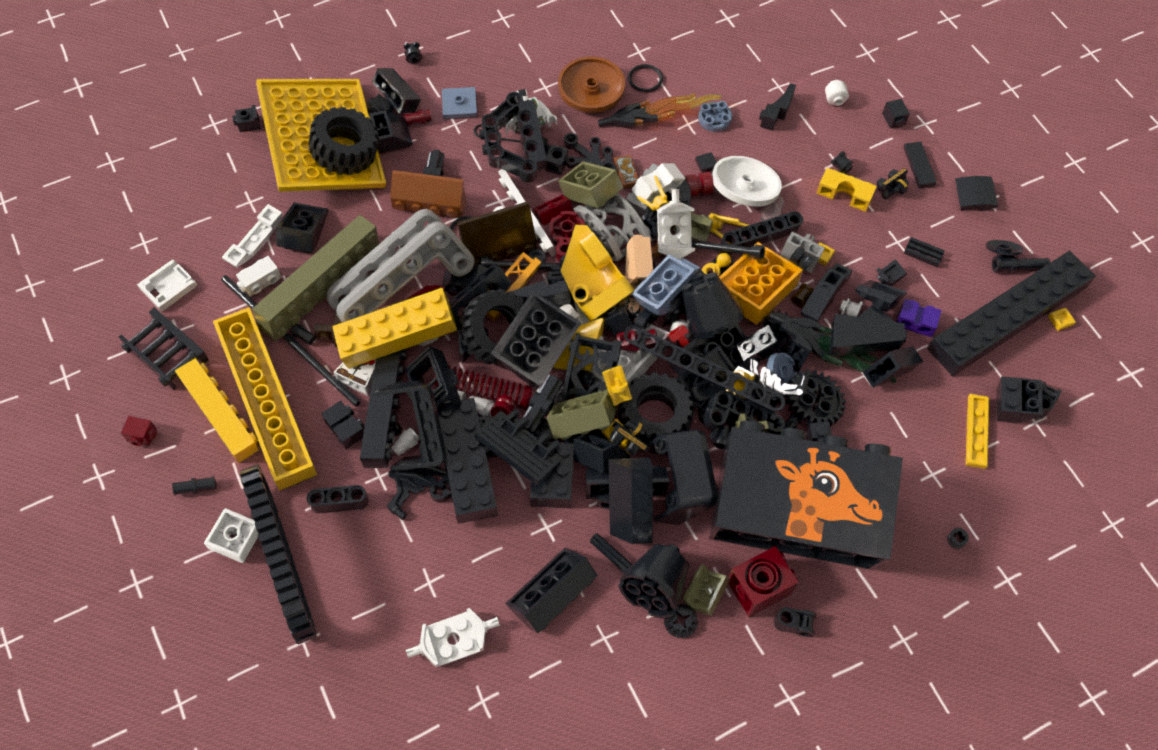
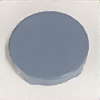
(715, 116)

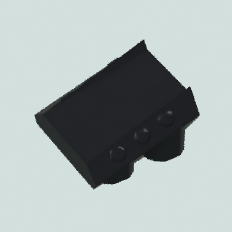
(881, 295)

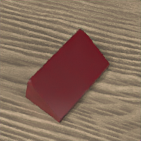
(552, 208)

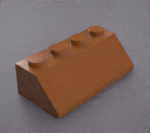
(422, 191)

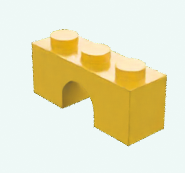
(834, 182)

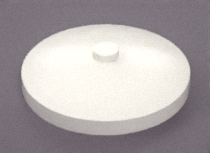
(746, 181)

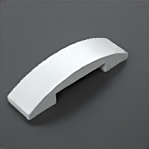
(255, 238)

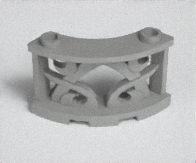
(618, 206)

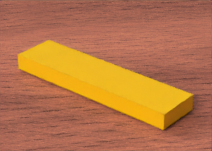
(977, 431)

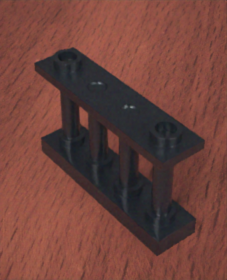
(169, 331)

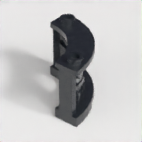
(610, 358)

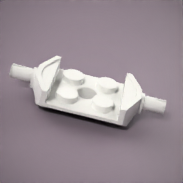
(675, 214)
(435, 638)

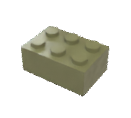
(590, 184)
(581, 415)

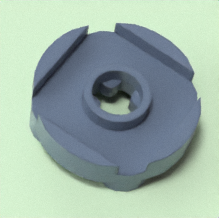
(782, 366)

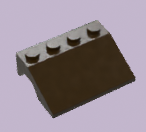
(499, 233)

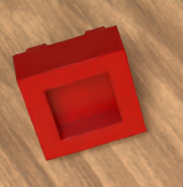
(678, 335)

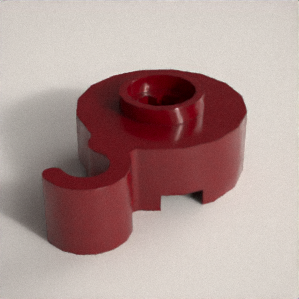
(562, 230)

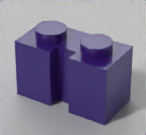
(918, 318)

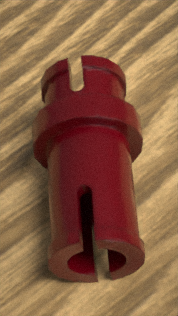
(417, 117)

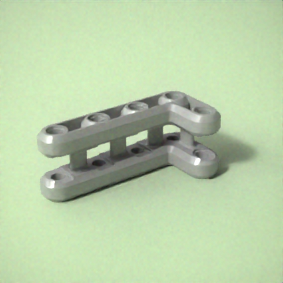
(391, 268)

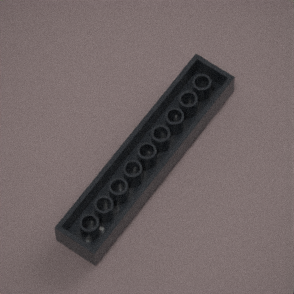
(1010, 313)

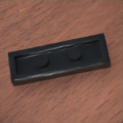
(919, 164)

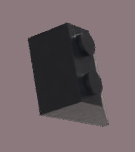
(301, 227)

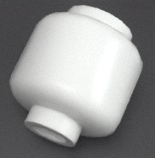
(836, 93)

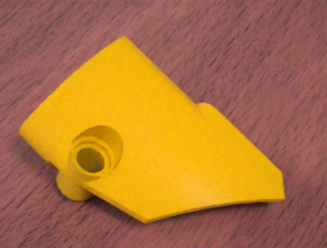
(592, 270)

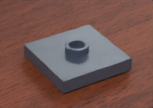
(459, 102)

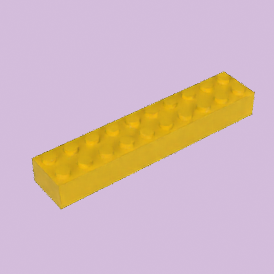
(264, 399)

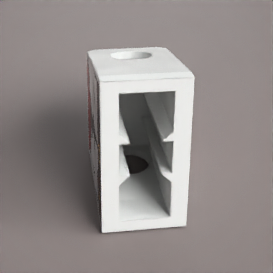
(357, 377)

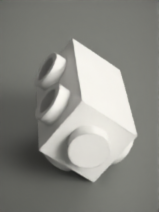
(258, 276)

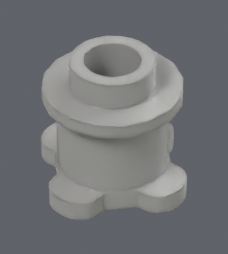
(850, 308)

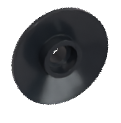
(1004, 248)

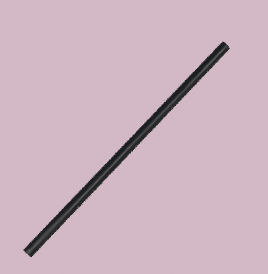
(297, 347)

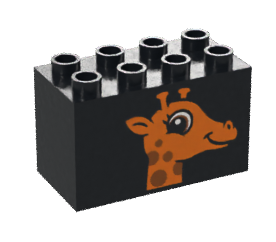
(807, 496)

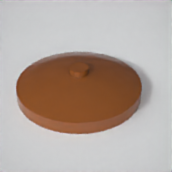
(591, 84)

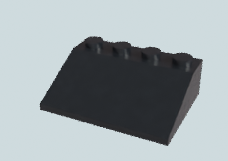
(535, 339)
(726, 339)

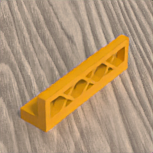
(522, 279)

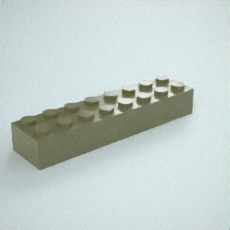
(312, 280)

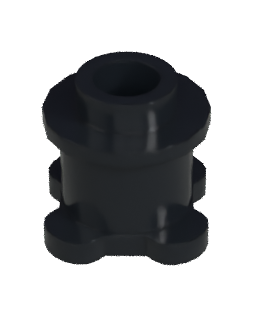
(412, 52)
(842, 163)

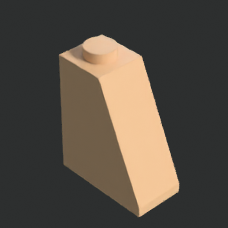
(638, 260)

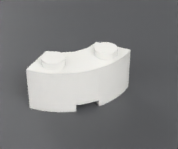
(669, 177)

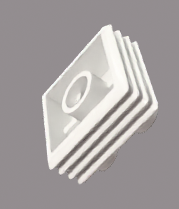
(229, 524)

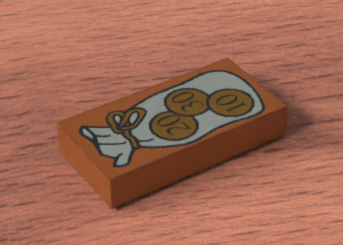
(626, 171)

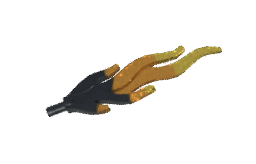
(660, 110)

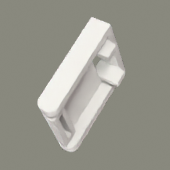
(170, 282)

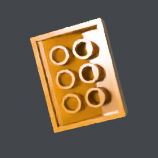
(761, 283)

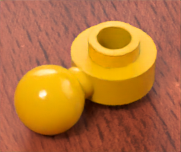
(723, 260)

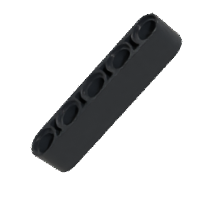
(767, 227)

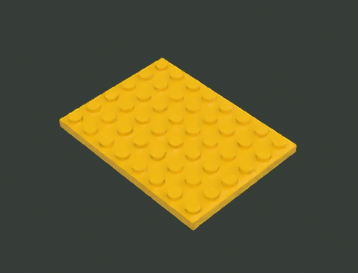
(288, 114)

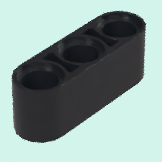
(329, 494)

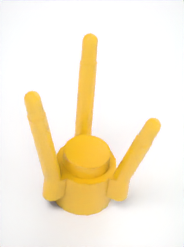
(658, 201)
(718, 221)

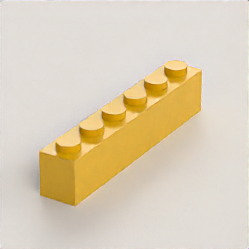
(217, 411)

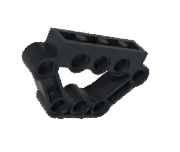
(507, 160)

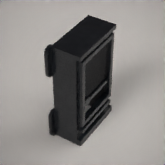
(446, 377)

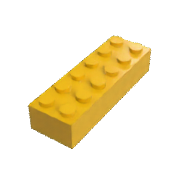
(394, 328)

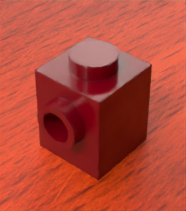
(139, 431)

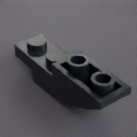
(826, 291)

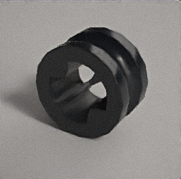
(952, 540)

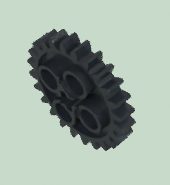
(828, 400)

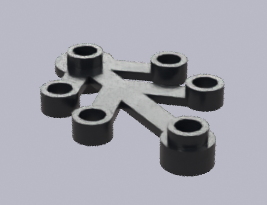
(571, 142)

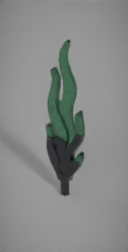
(821, 343)

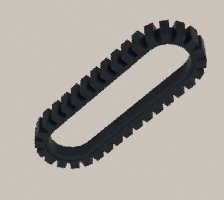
(278, 555)

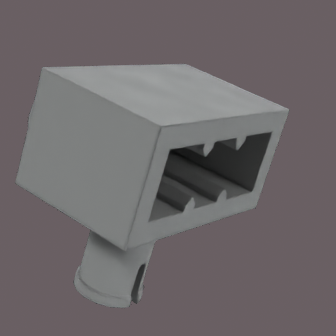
(810, 246)

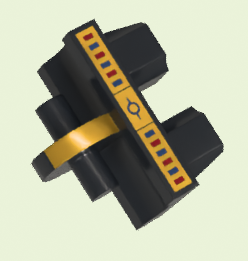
(895, 183)
(620, 433)

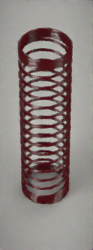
(527, 393)

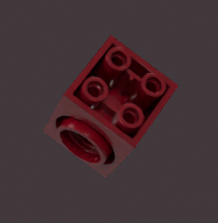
(762, 581)

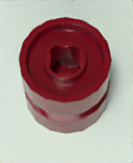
(702, 184)

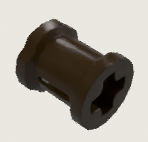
(800, 298)

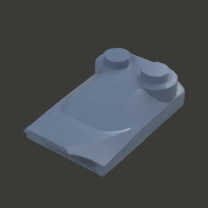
(664, 284)

